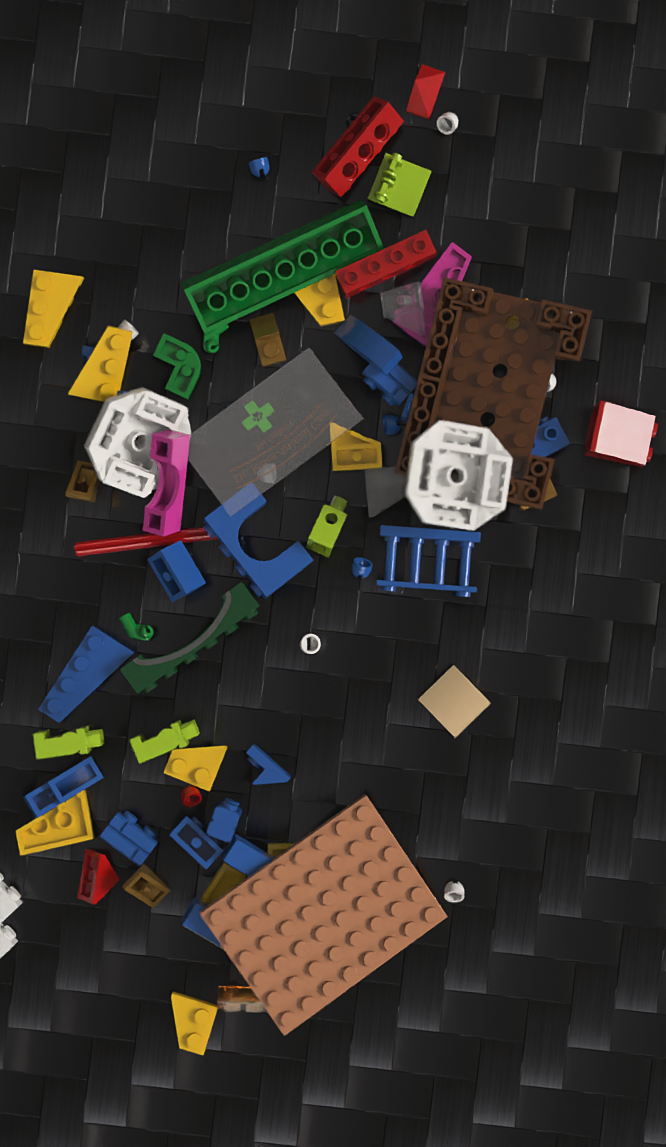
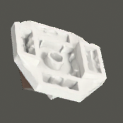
(112, 444)
(481, 470)

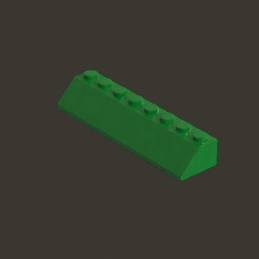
(282, 266)

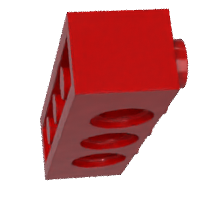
(357, 146)
(385, 264)

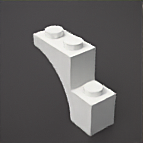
(8, 903)

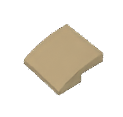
(454, 701)

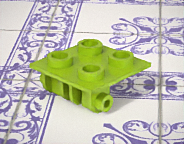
(399, 184)

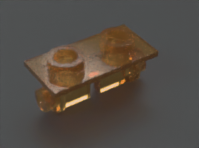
(232, 997)

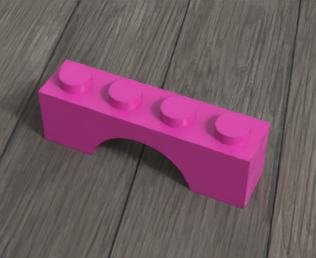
(164, 511)

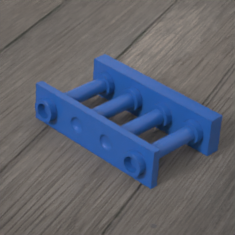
(441, 540)

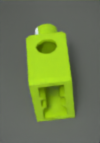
(325, 534)

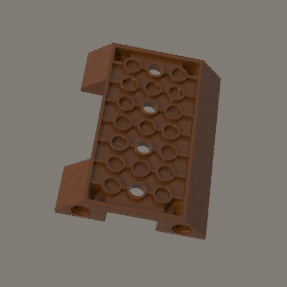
(459, 381)

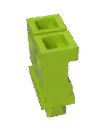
(165, 741)
(69, 743)

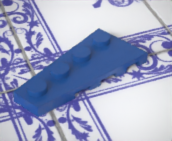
(89, 667)

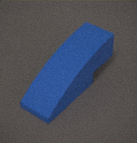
(368, 344)
(63, 787)

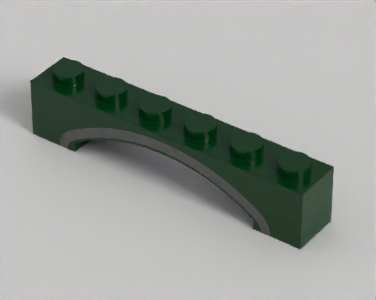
(144, 672)

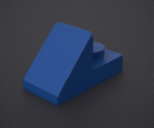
(272, 771)

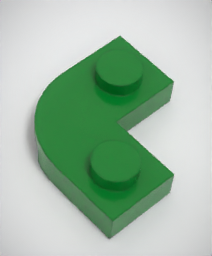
(184, 360)

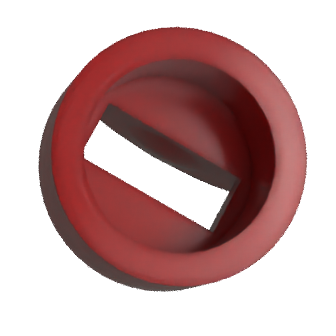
(190, 801)

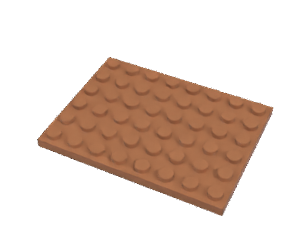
(323, 914)

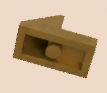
(267, 340)

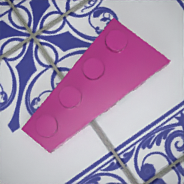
(450, 265)

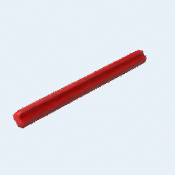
(139, 541)

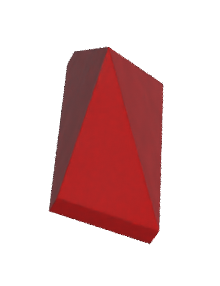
(425, 91)
(96, 877)

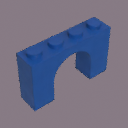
(264, 575)
(240, 855)

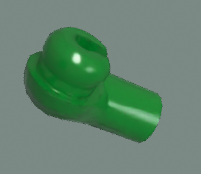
(211, 339)
(134, 630)

